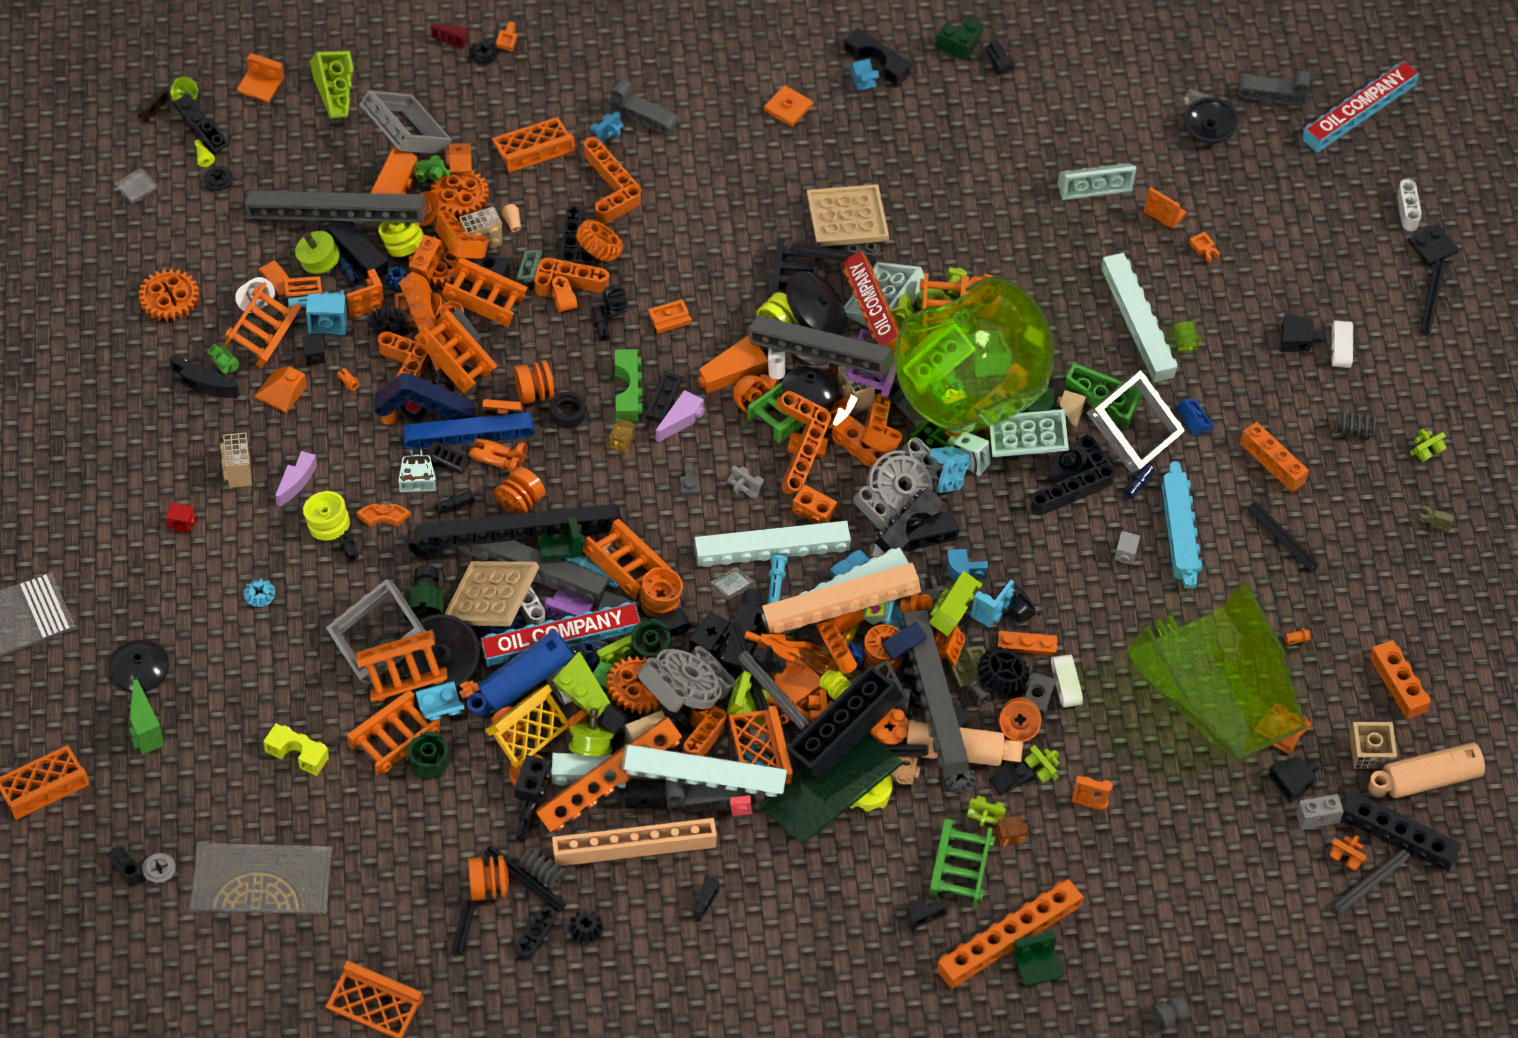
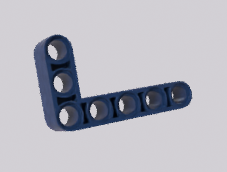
(425, 394)

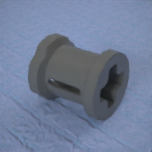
(978, 693)

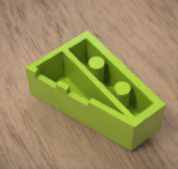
(953, 603)
(581, 686)

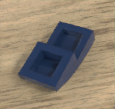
(904, 640)

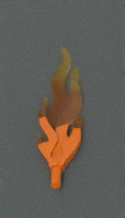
(799, 653)

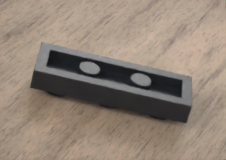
(664, 396)

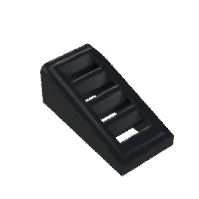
(443, 450)
(708, 893)

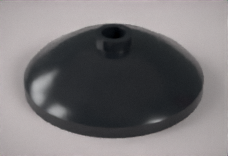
(1213, 113)
(812, 383)
(148, 670)

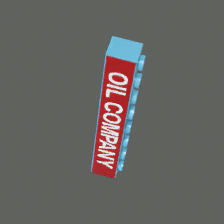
(1360, 106)
(574, 630)

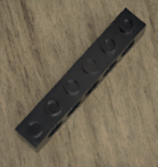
(1409, 828)

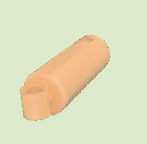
(980, 745)
(1428, 771)

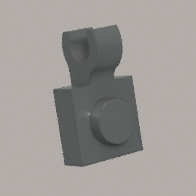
(689, 484)

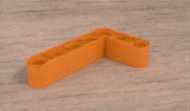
(627, 191)
(405, 351)
(806, 441)
(831, 633)

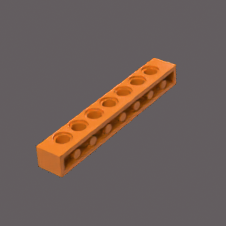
(547, 810)
(955, 974)

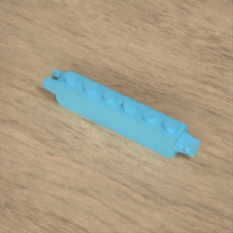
(1180, 526)

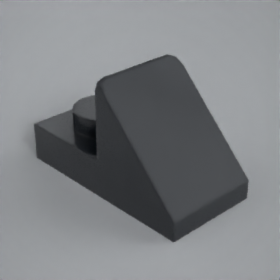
(1011, 777)
(923, 915)

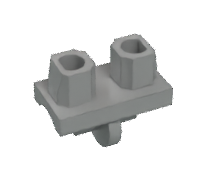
(744, 482)

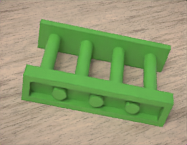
(781, 429)
(942, 868)

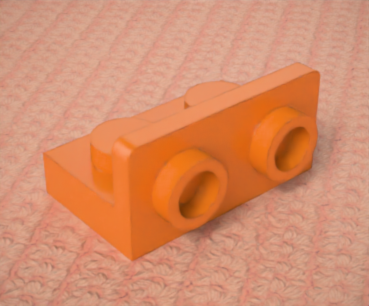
(950, 646)

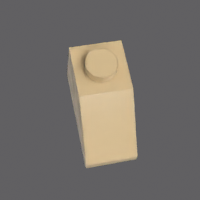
(1073, 406)

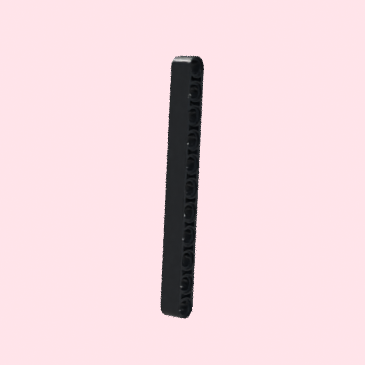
(514, 526)

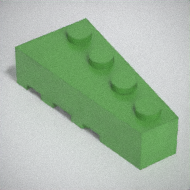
(1098, 386)

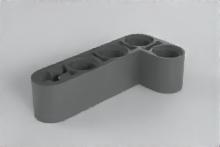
(1276, 90)
(641, 110)
(698, 797)

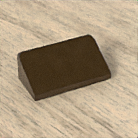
(154, 105)

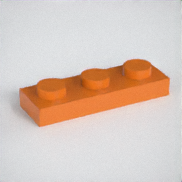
(1028, 643)

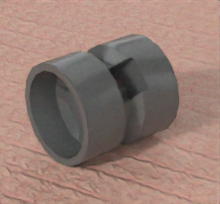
(1170, 1012)

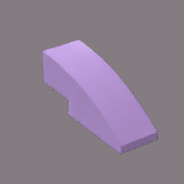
(296, 478)

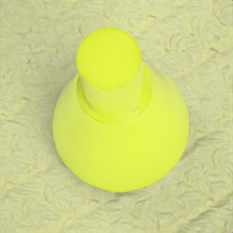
(204, 156)

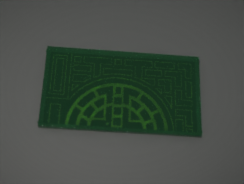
(813, 804)

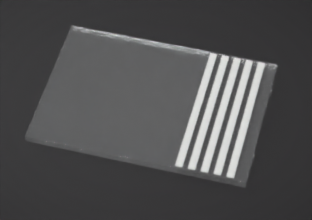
(32, 613)

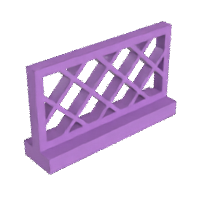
(885, 381)

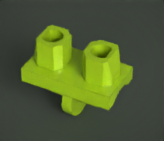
(953, 276)
(1422, 450)
(1047, 771)
(985, 811)

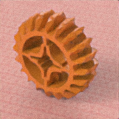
(599, 240)

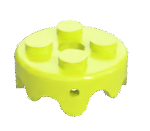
(877, 796)

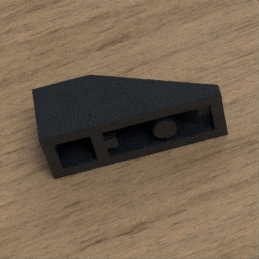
(936, 530)

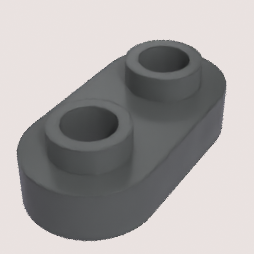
(864, 247)

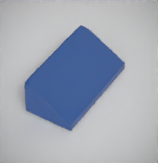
(1194, 416)

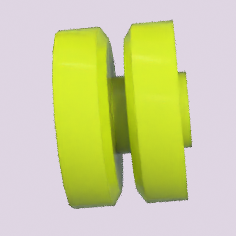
(400, 237)
(777, 308)
(326, 515)

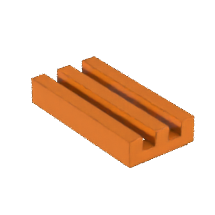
(302, 287)

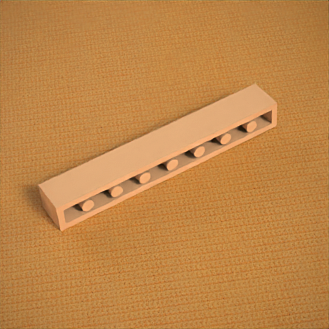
(841, 598)
(634, 842)

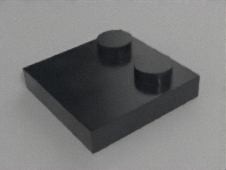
(1433, 245)

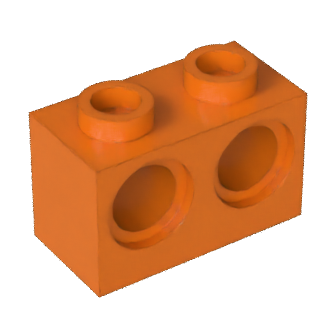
(427, 257)
(816, 504)

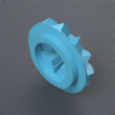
(261, 599)

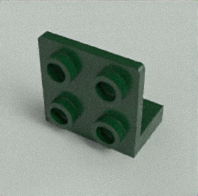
(1037, 958)

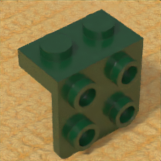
(562, 545)

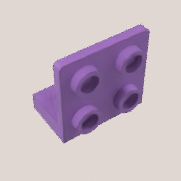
(565, 605)

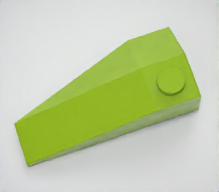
(333, 79)

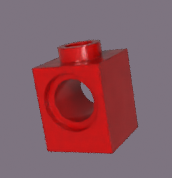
(181, 517)

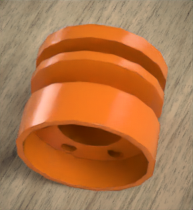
(533, 382)
(519, 491)
(660, 591)
(875, 652)
(1012, 727)
(487, 878)

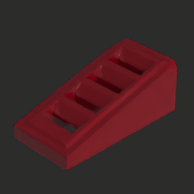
(450, 34)

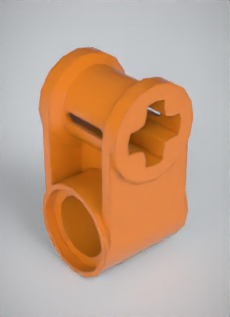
(563, 294)

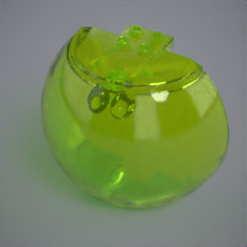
(976, 357)

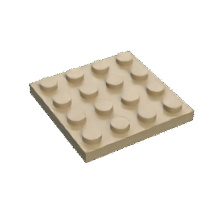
(847, 215)
(492, 592)

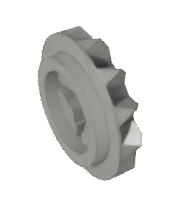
(164, 862)

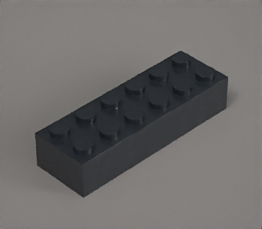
(845, 722)

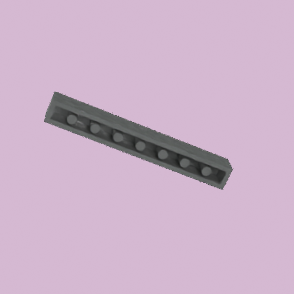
(821, 345)
(551, 573)

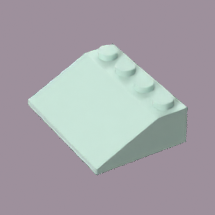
(894, 281)
(1030, 434)

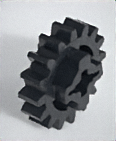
(388, 320)

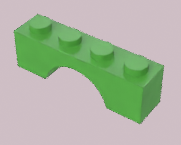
(627, 368)

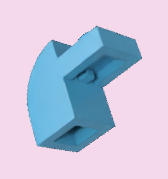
(863, 74)
(958, 561)

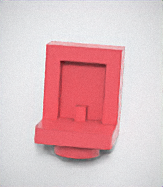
(741, 805)

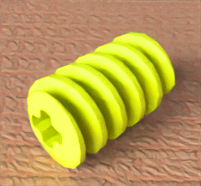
(834, 683)

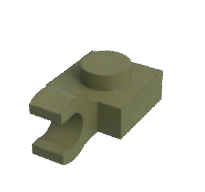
(1438, 520)

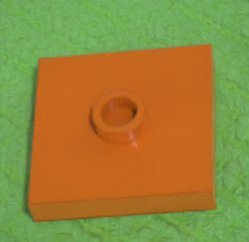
(788, 106)
(502, 407)

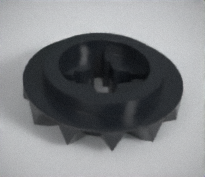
(478, 56)
(217, 172)

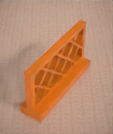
(535, 152)
(775, 735)
(48, 792)
(386, 987)

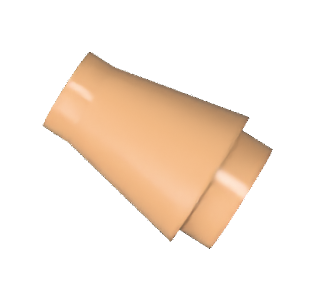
(511, 216)

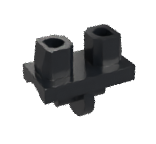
(769, 662)

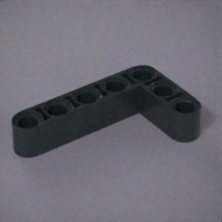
(1079, 482)

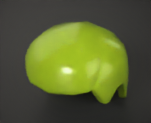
(182, 87)

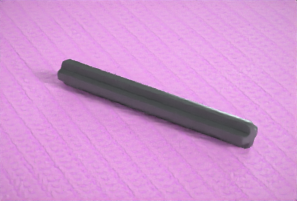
(773, 689)
(1371, 881)

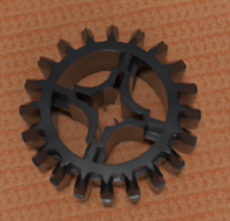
(1003, 671)

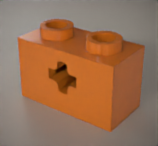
(459, 157)

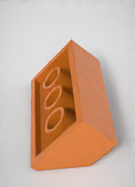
(397, 173)

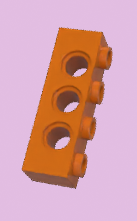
(855, 446)
(1274, 457)
(1399, 689)

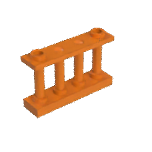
(490, 280)
(925, 284)
(271, 340)
(464, 342)
(630, 544)
(396, 648)
(375, 726)

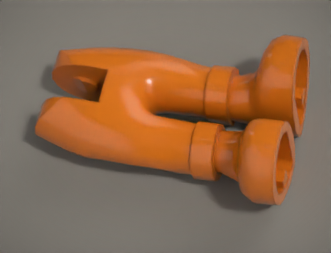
(487, 451)

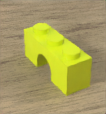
(283, 740)

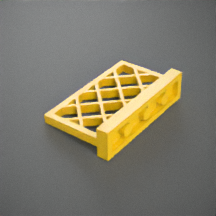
(516, 715)

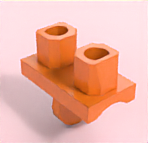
(916, 603)
(817, 702)
(1340, 848)

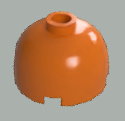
(749, 389)

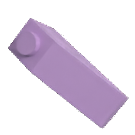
(681, 415)

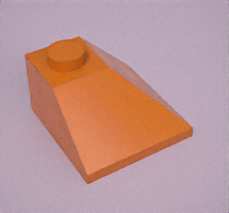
(282, 388)

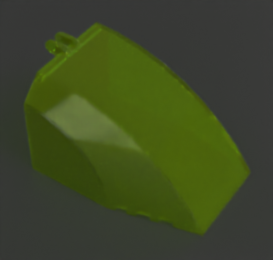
(1224, 675)

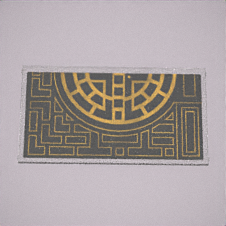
(261, 878)

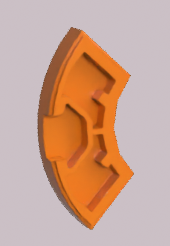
(383, 513)

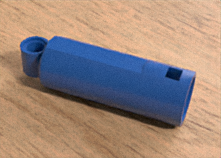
(521, 674)

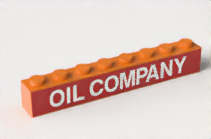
(871, 300)

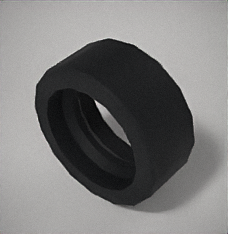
(567, 398)

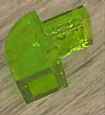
(1186, 336)

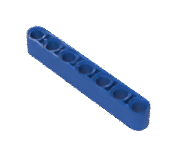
(468, 429)

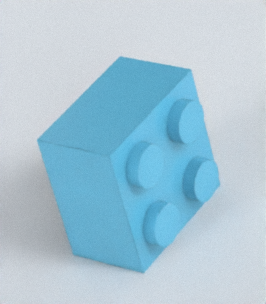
(326, 314)

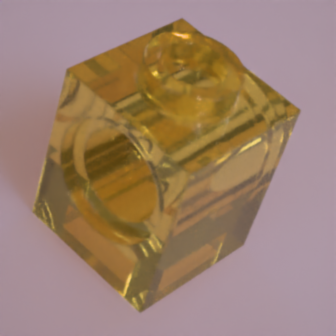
(622, 435)

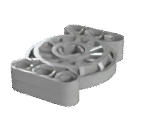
(882, 482)
(686, 678)

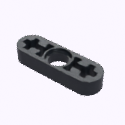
(536, 941)

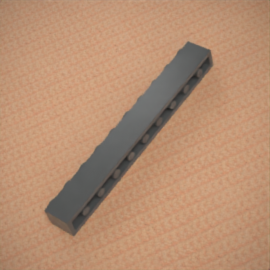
(336, 206)
(936, 698)

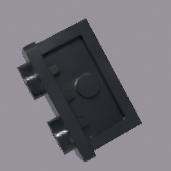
(677, 718)

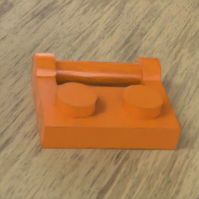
(1085, 790)

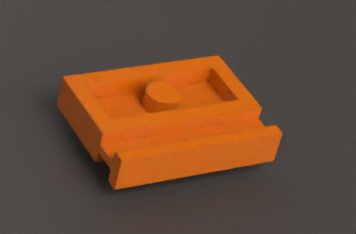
(669, 316)

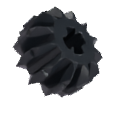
(615, 300)
(593, 923)

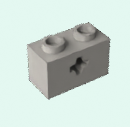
(1319, 811)

